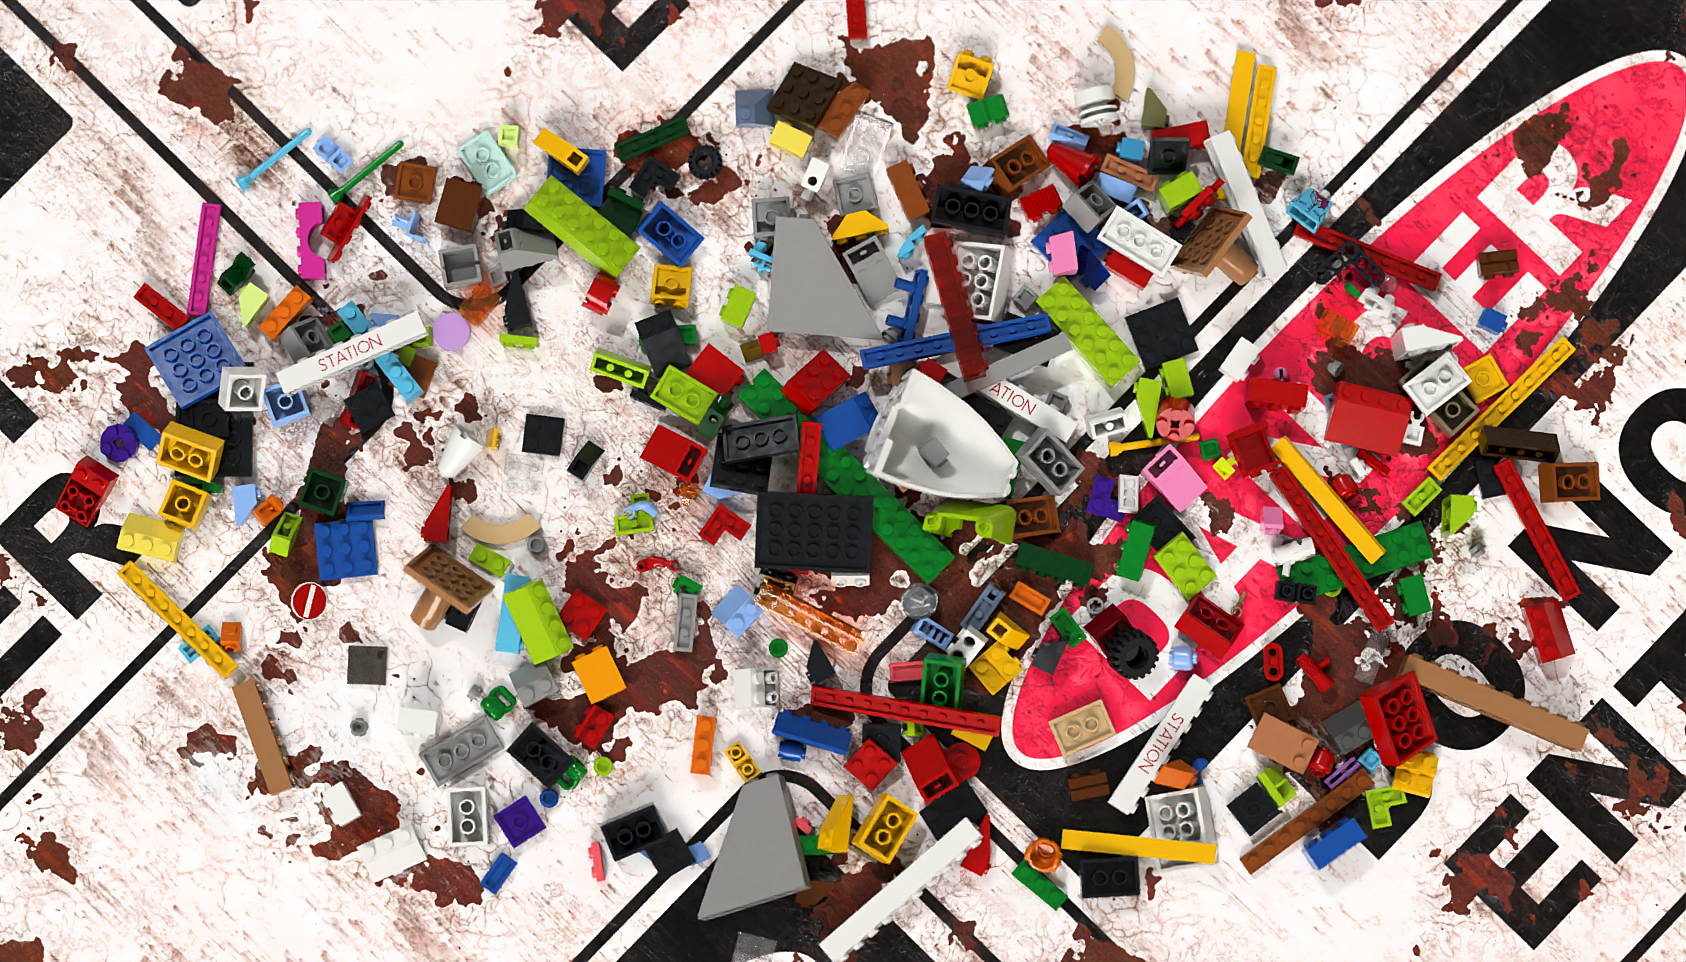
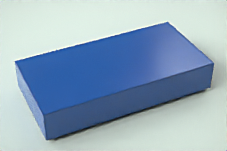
(146, 433)
(365, 510)
(498, 873)

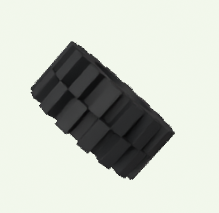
(705, 173)

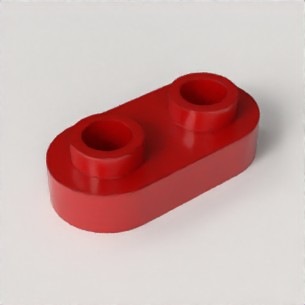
(1273, 662)

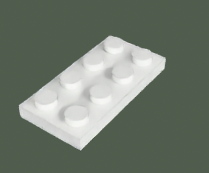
(1139, 241)

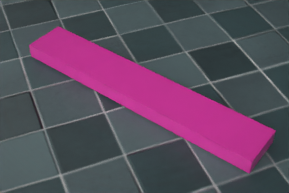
(204, 259)

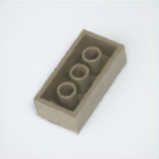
(1450, 415)

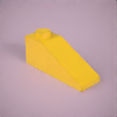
(836, 826)

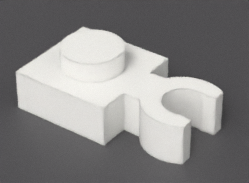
(1414, 432)

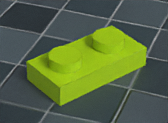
(510, 341)
(1421, 496)
(489, 560)

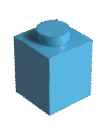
(1130, 149)

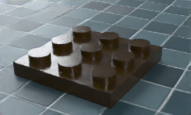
(805, 95)

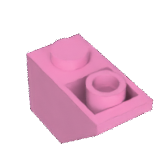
(1271, 520)

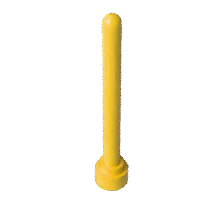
(1116, 448)

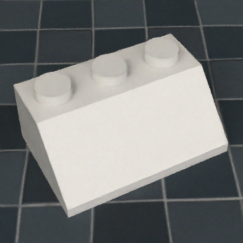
(392, 852)

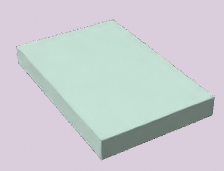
(487, 162)

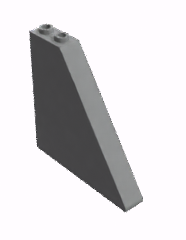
(811, 287)
(759, 852)

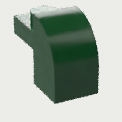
(237, 275)

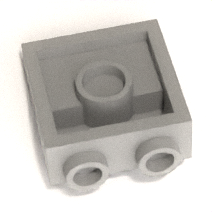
(764, 215)

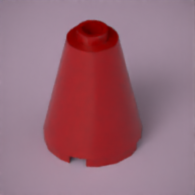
(1073, 163)

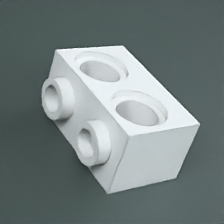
(968, 650)

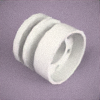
(1095, 102)

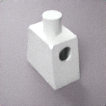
(815, 169)

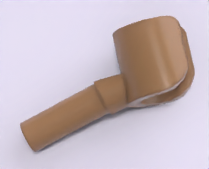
(1239, 603)

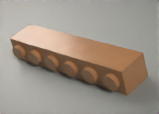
(263, 737)

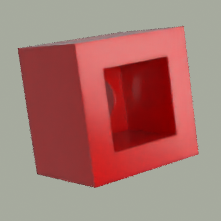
(769, 343)

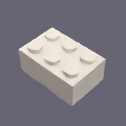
(467, 816)

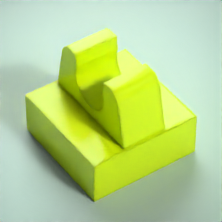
(1224, 468)

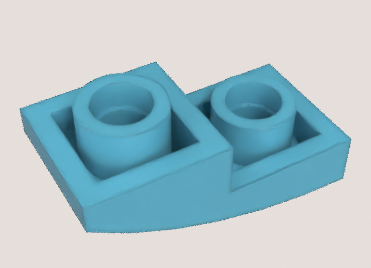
(908, 247)

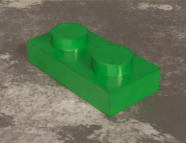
(1067, 626)

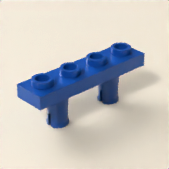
(915, 299)

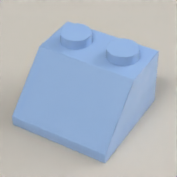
(737, 611)

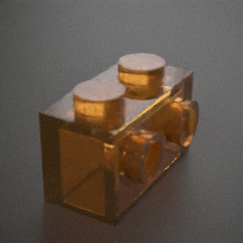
(480, 304)

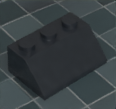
(633, 831)

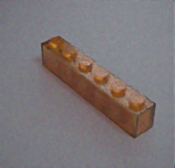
(809, 618)

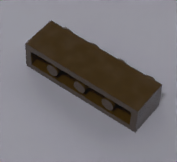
(1518, 444)

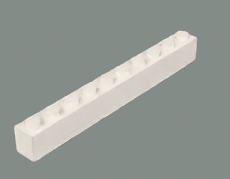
(901, 890)

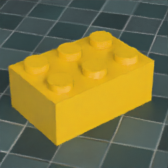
(190, 451)
(884, 828)

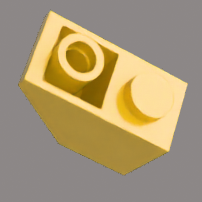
(1007, 632)

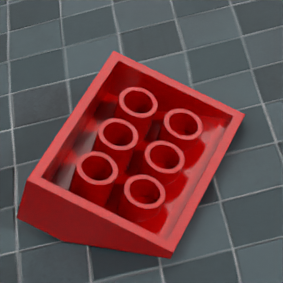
(1367, 418)
(1398, 719)

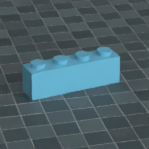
(508, 636)

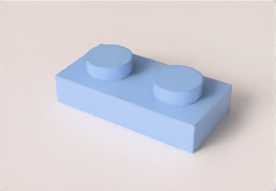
(1068, 137)

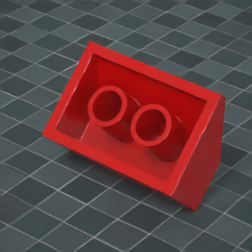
(1209, 625)
(1548, 631)

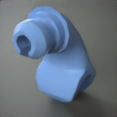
(648, 507)

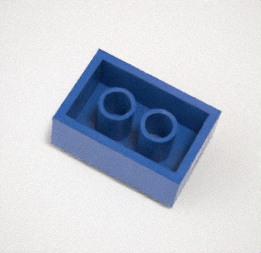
(1333, 843)

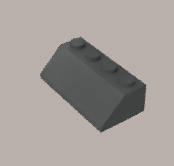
(1348, 728)

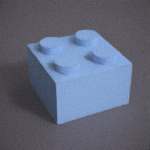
(285, 409)

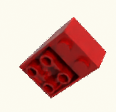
(674, 454)
(86, 490)
(931, 768)

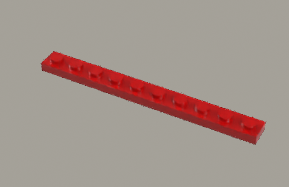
(1331, 548)
(905, 710)

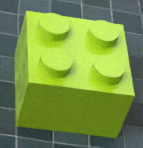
(1179, 192)

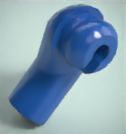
(1199, 764)

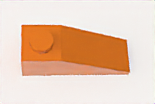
(1177, 775)

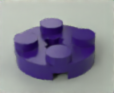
(109, 446)

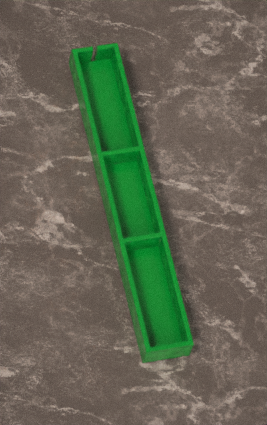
(847, 476)

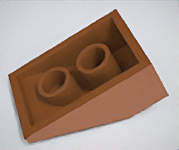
(1017, 165)
(1569, 482)
(1034, 516)

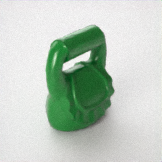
(494, 706)
(575, 772)

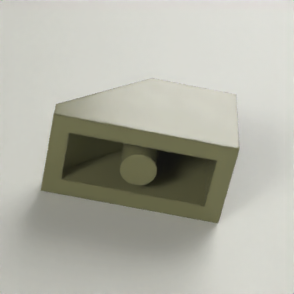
(1154, 112)

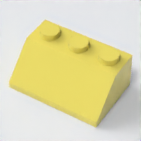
(151, 537)

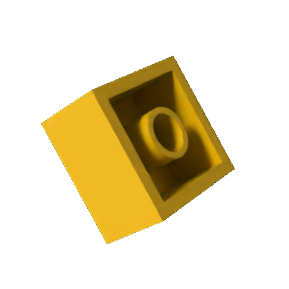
(184, 505)

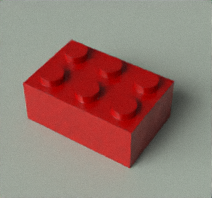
(815, 383)
(1276, 395)

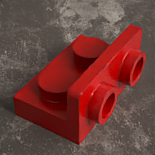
(593, 726)

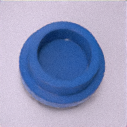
(549, 798)

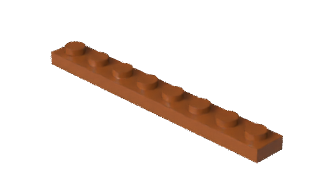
(1306, 821)

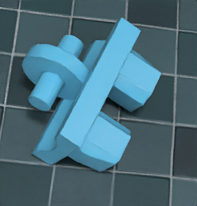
(758, 253)

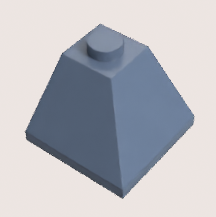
(752, 108)

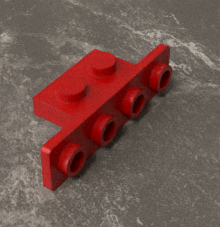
(341, 225)

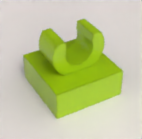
(913, 729)

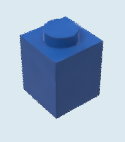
(1492, 321)

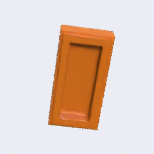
(1029, 598)

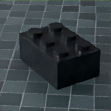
(1109, 877)

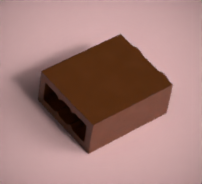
(460, 204)

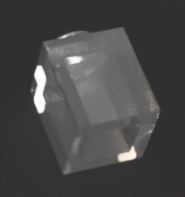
(328, 411)

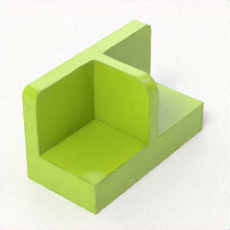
(1276, 785)

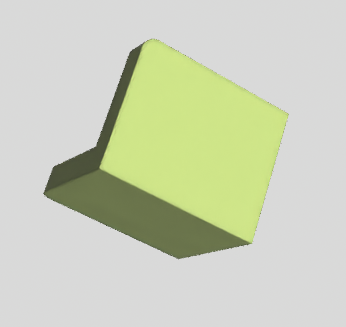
(509, 136)

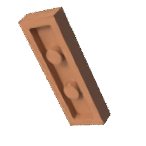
(1129, 173)

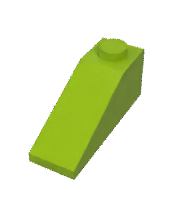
(1147, 401)

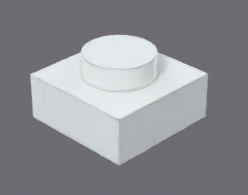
(1357, 467)

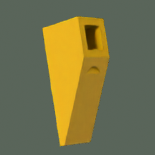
(562, 151)

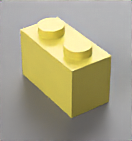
(791, 139)

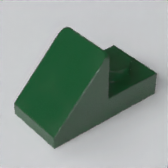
(1279, 161)

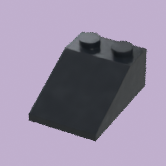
(662, 342)
(540, 755)

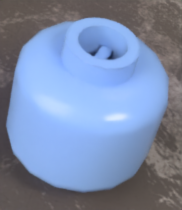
(1183, 658)

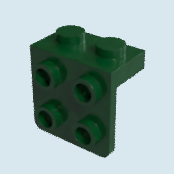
(623, 210)

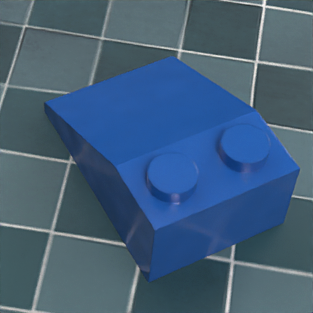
(669, 233)
(847, 421)

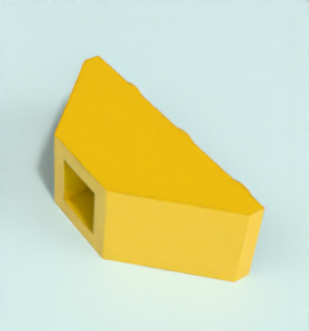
(858, 227)

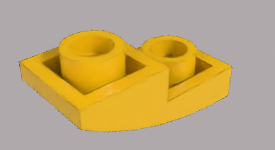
(742, 762)

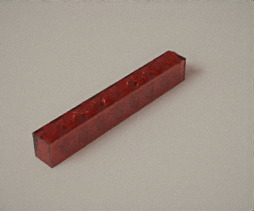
(955, 307)

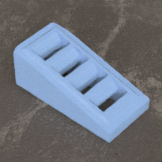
(917, 624)

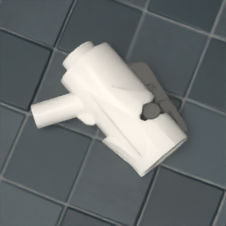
(1292, 551)

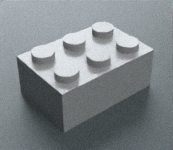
(1049, 461)

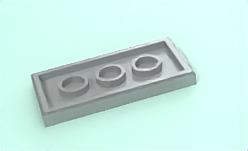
(461, 751)

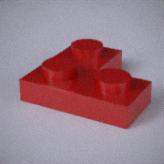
(721, 521)

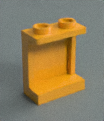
(599, 674)

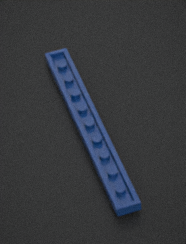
(942, 343)

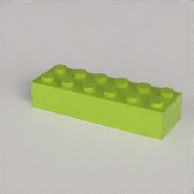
(581, 228)
(1087, 332)

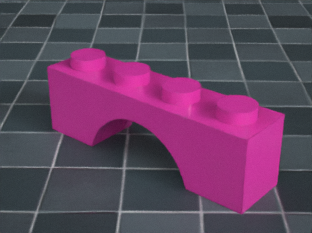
(310, 217)

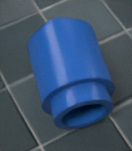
(791, 751)

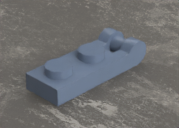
(983, 608)

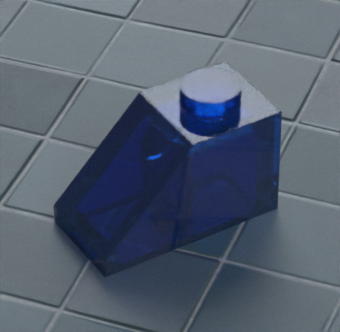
(1090, 269)

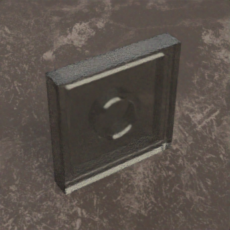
(367, 665)

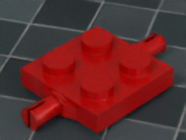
(1195, 209)

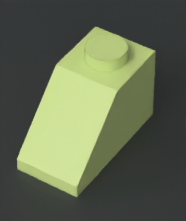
(251, 303)

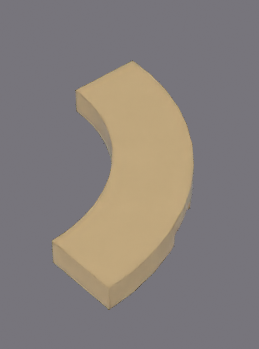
(1122, 59)
(500, 534)

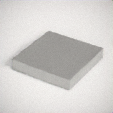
(855, 194)

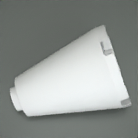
(459, 451)

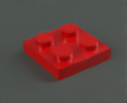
(581, 614)
(870, 764)

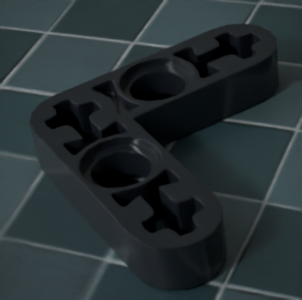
(1353, 259)

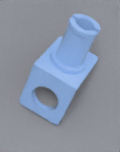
(410, 225)

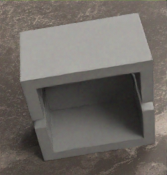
(461, 266)

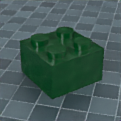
(323, 492)

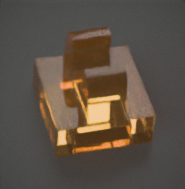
(688, 493)

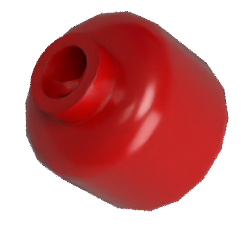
(1344, 486)
(1321, 762)

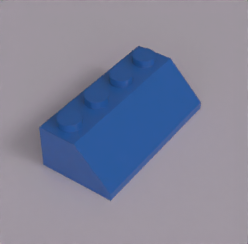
(812, 733)

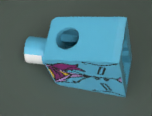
(1310, 208)

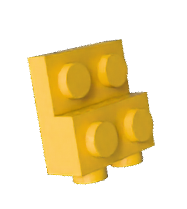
(971, 74)
(671, 286)
(995, 667)
(1416, 774)

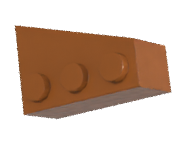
(844, 110)

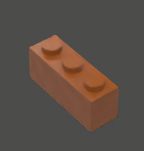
(908, 191)

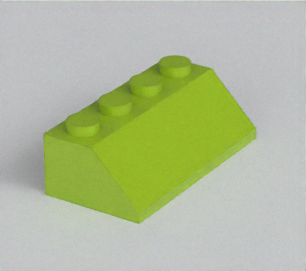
(537, 621)

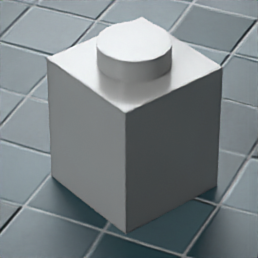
(934, 453)

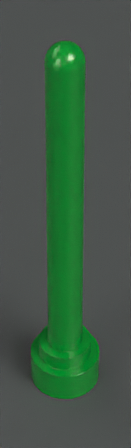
(337, 194)

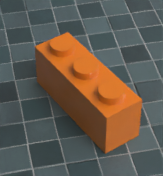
(286, 313)
(703, 745)

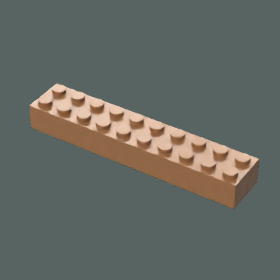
(1495, 704)

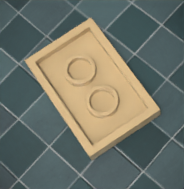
(1082, 728)

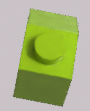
(285, 534)

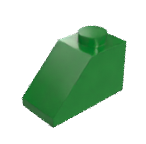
(810, 844)

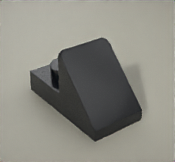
(642, 396)

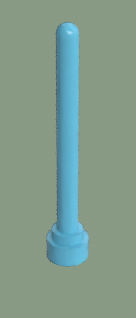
(245, 180)

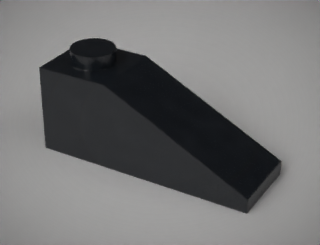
(516, 307)

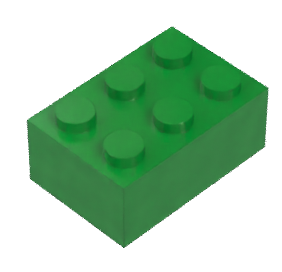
(943, 680)

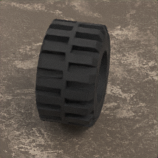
(1141, 663)

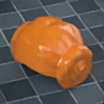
(1043, 855)

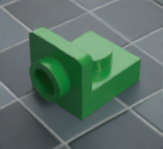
(690, 585)

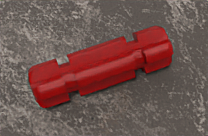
(1373, 462)

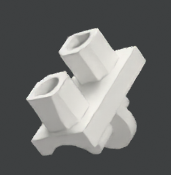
(1375, 303)

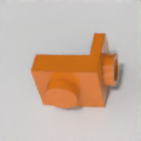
(268, 510)
(231, 637)

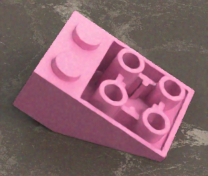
(1174, 478)

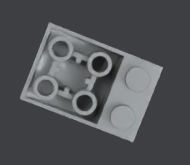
(524, 248)
(871, 270)

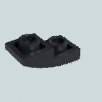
(1295, 592)

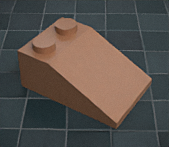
(1283, 743)

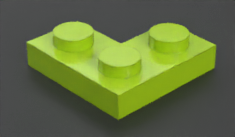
(639, 524)
(1378, 803)

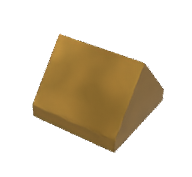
(751, 351)

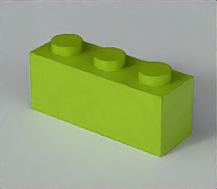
(620, 368)

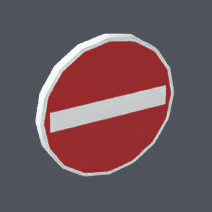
(309, 601)

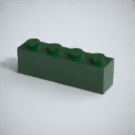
(1054, 564)

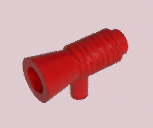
(1315, 671)

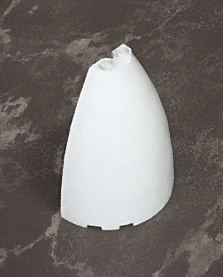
(924, 409)

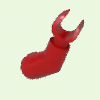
(653, 561)

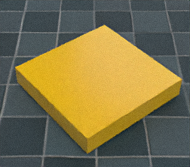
(1485, 378)

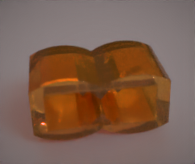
(1336, 327)

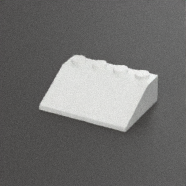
(985, 277)
(1420, 341)
(1180, 817)

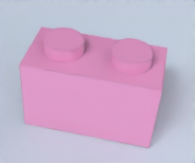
(1062, 254)

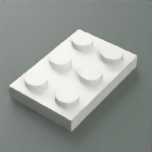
(1437, 383)

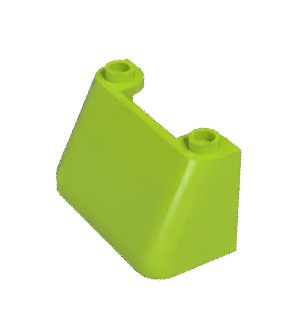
(991, 519)

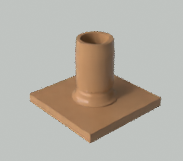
(1215, 246)
(446, 585)

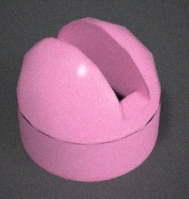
(1276, 374)

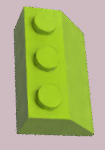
(1456, 512)

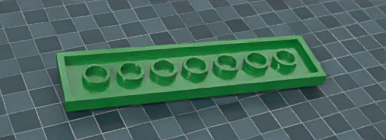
(1403, 547)

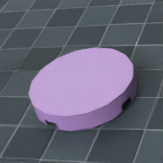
(451, 331)

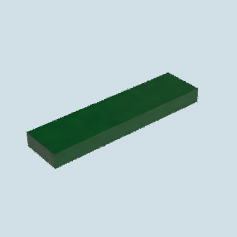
(652, 139)

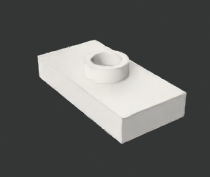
(1128, 493)

